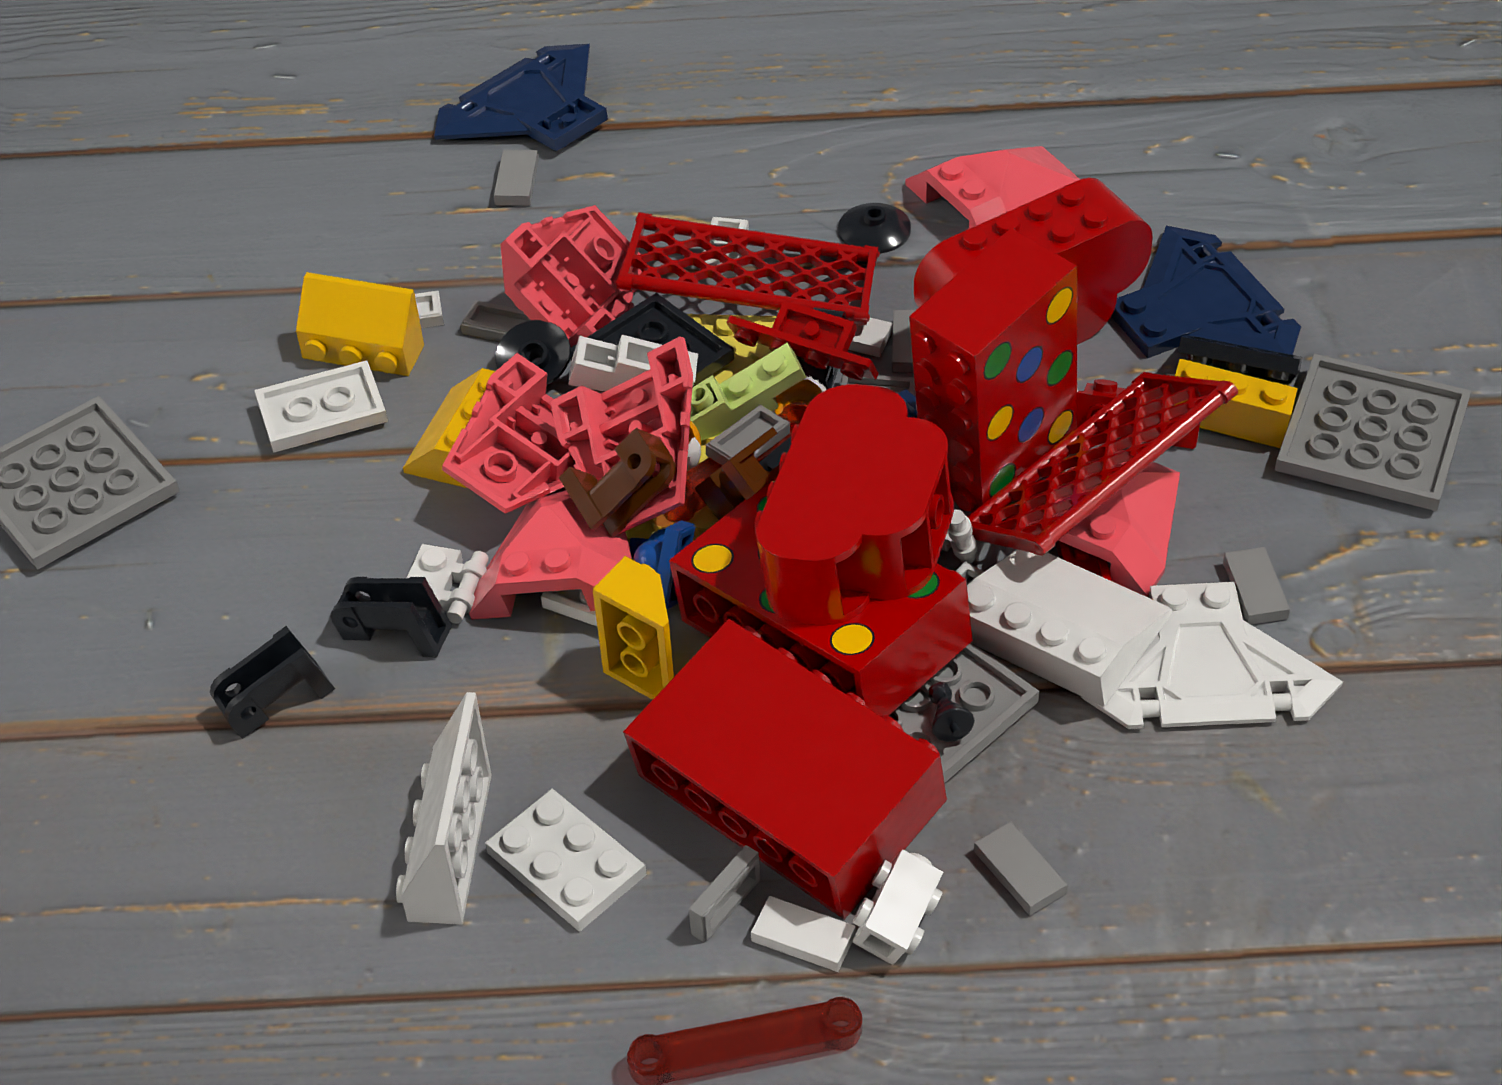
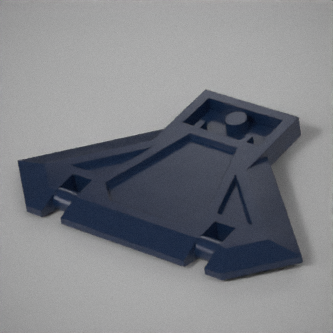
(529, 98)
(1202, 299)

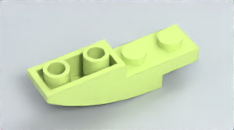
(721, 405)

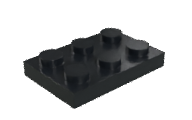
(1240, 357)

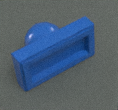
(658, 553)

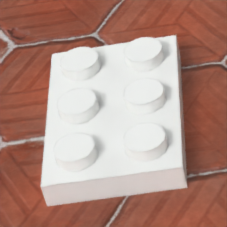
(320, 406)
(566, 859)

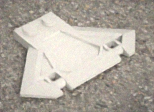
(1215, 667)

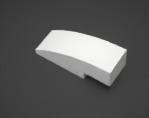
(606, 365)

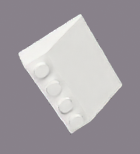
(1063, 622)
(447, 821)

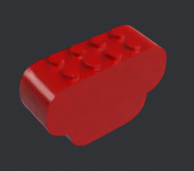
(1076, 222)
(854, 507)

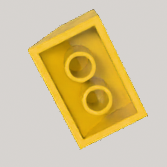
(358, 322)
(1255, 414)
(445, 427)
(634, 627)

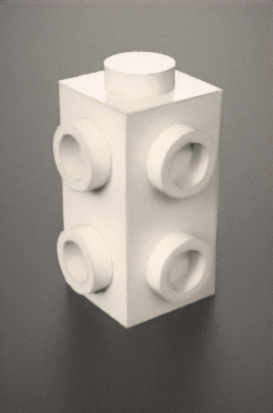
(902, 897)

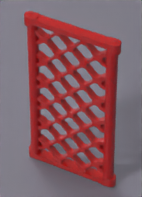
(737, 241)
(1202, 399)

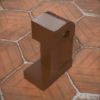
(737, 479)
(625, 486)

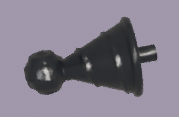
(950, 720)

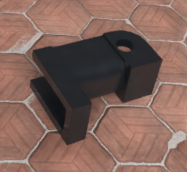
(392, 606)
(264, 679)

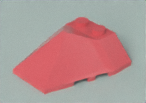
(992, 182)
(568, 271)
(653, 401)
(511, 440)
(1130, 527)
(545, 553)

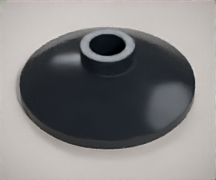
(875, 226)
(536, 340)

